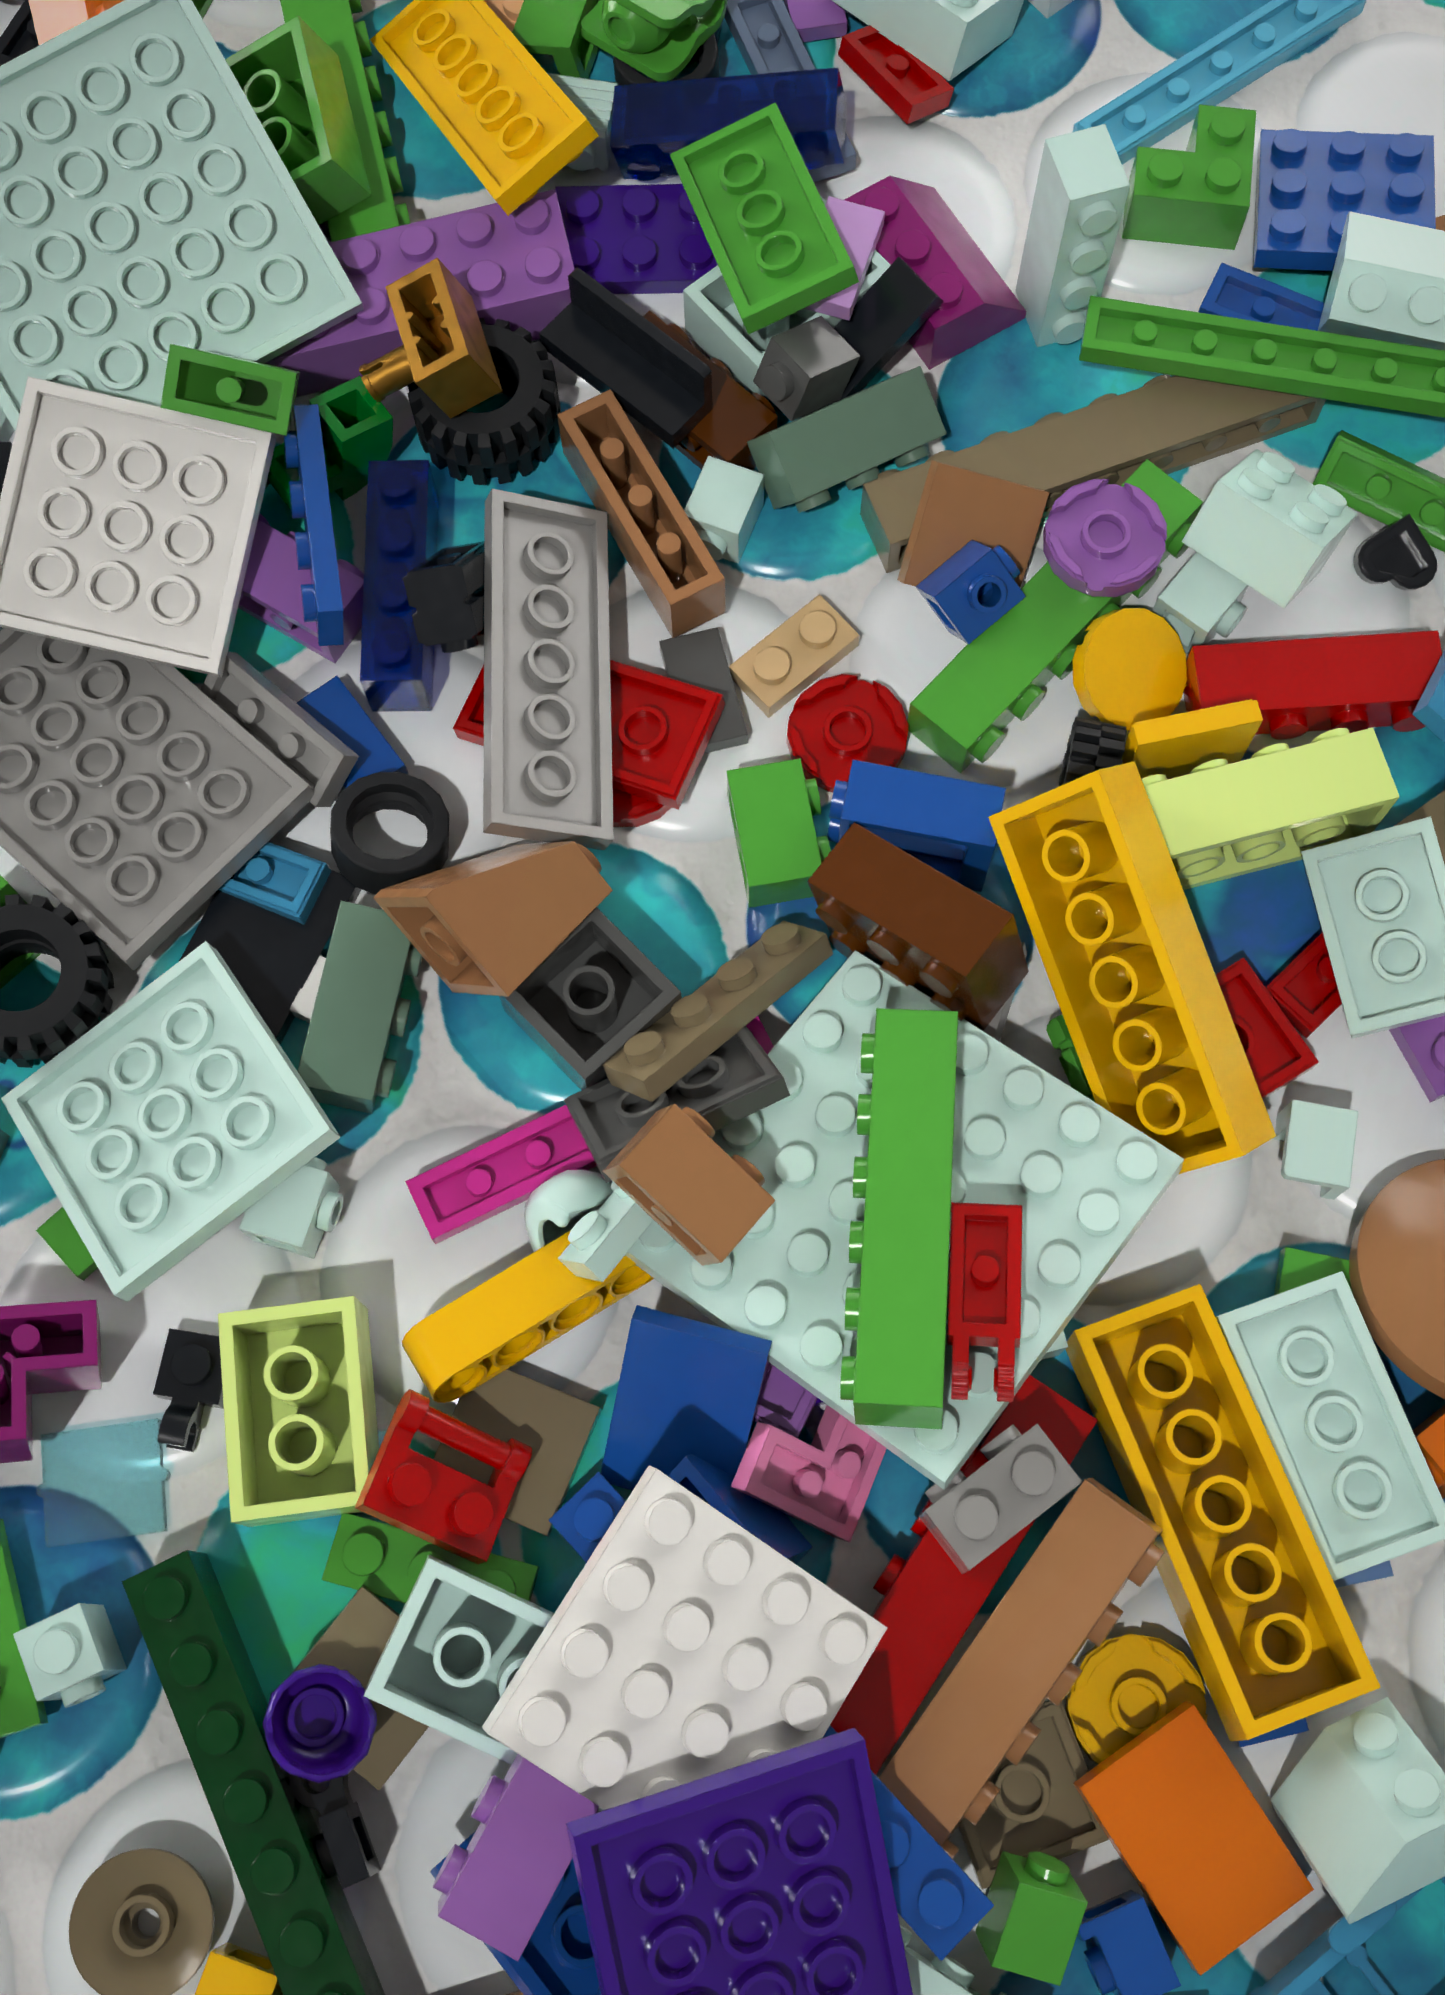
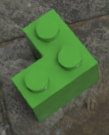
(1197, 192)

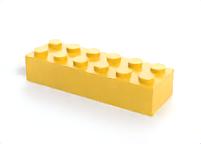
(1132, 966)
(1232, 1531)

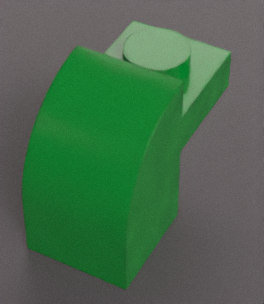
(353, 434)

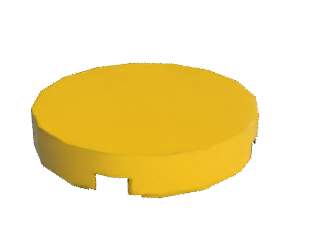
(1129, 667)
(1127, 1689)

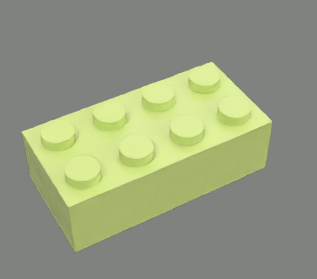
(1271, 806)

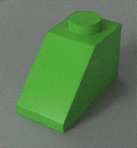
(229, 389)

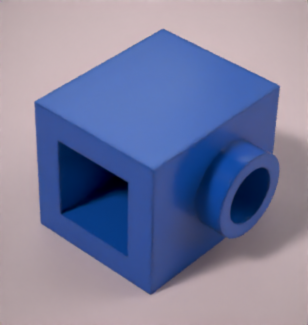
(972, 589)

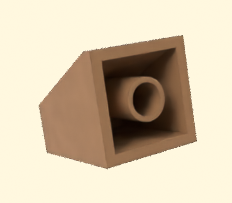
(497, 914)

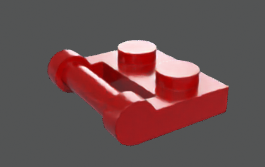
(436, 1499)

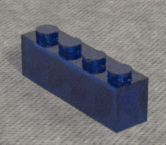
(669, 115)
(399, 537)

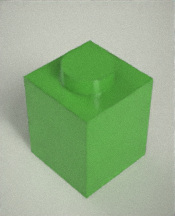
(1032, 1916)

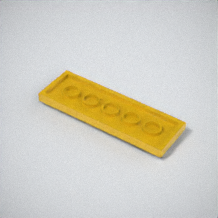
(485, 95)

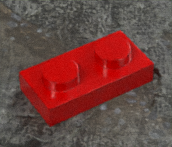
(895, 74)

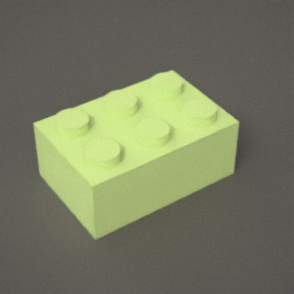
(297, 1409)

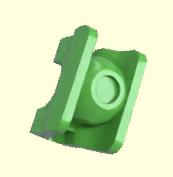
(653, 34)

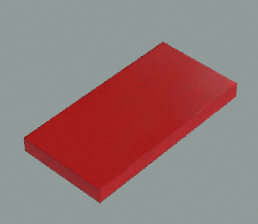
(655, 728)

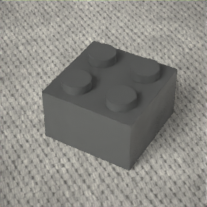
(590, 999)

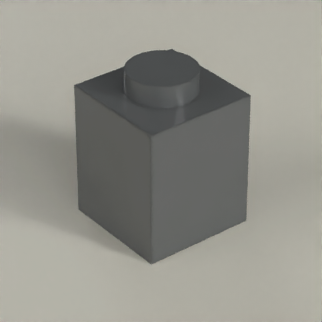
(806, 368)

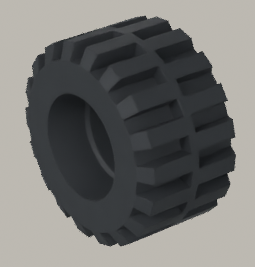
(504, 438)
(80, 990)

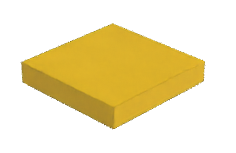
(1185, 740)

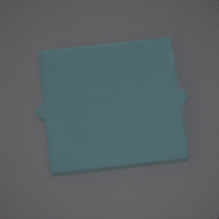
(103, 1483)

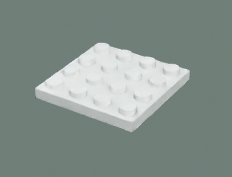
(128, 525)
(680, 1655)

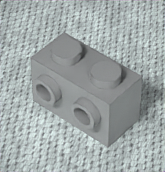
(1000, 1498)

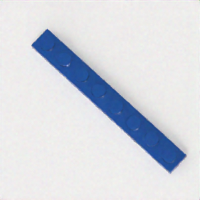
(926, 1882)

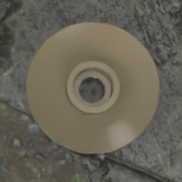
(106, 1933)

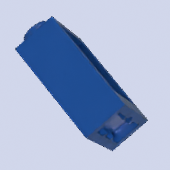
(922, 814)

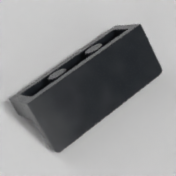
(626, 353)

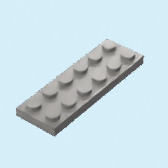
(546, 672)

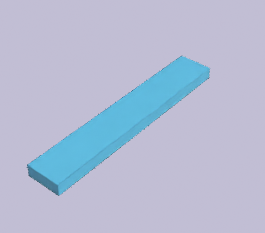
(1217, 70)

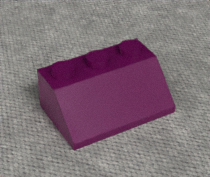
(946, 257)

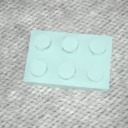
(1383, 924)

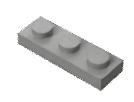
(282, 727)

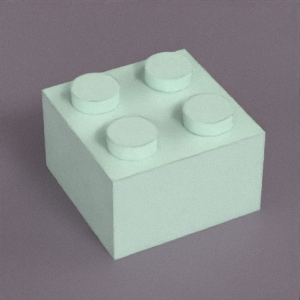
(1270, 526)

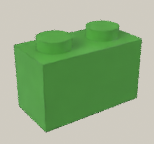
(776, 830)

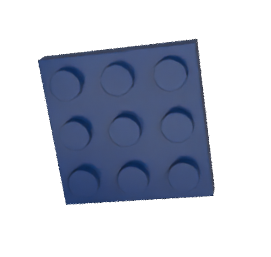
(1318, 177)

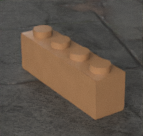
(642, 513)

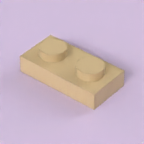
(794, 655)

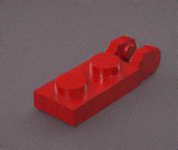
(984, 1291)

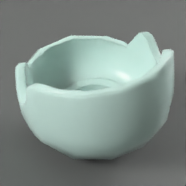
(562, 1203)

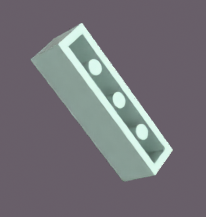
(1070, 232)

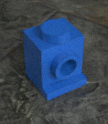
(1126, 1949)

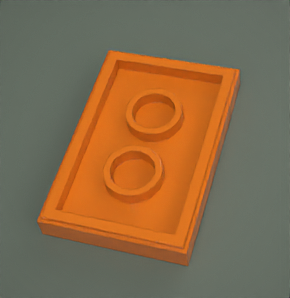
(1193, 1837)

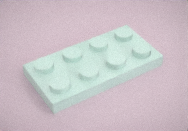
(1336, 1424)

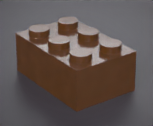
(919, 926)

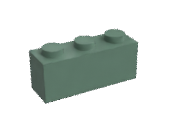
(848, 441)
(358, 1009)

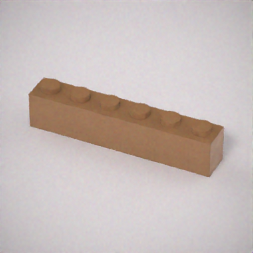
(1021, 1660)

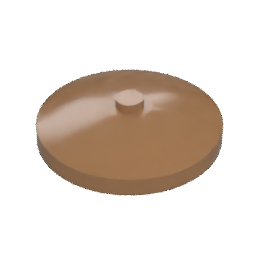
(1401, 1272)

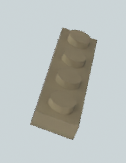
(717, 1010)

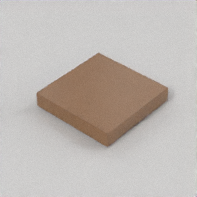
(970, 506)

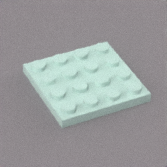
(168, 1121)

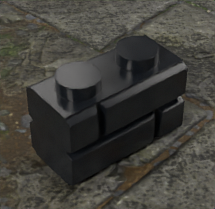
(449, 597)

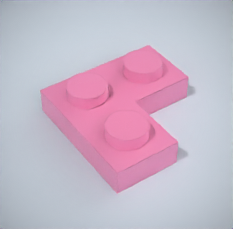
(814, 1482)

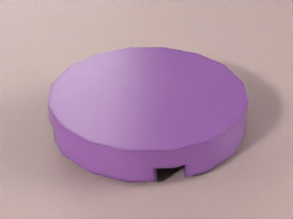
(1104, 538)

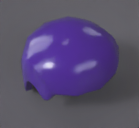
(319, 1723)

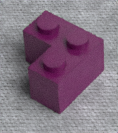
(40, 1353)

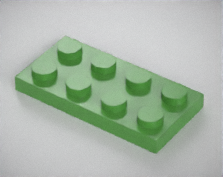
(763, 218)

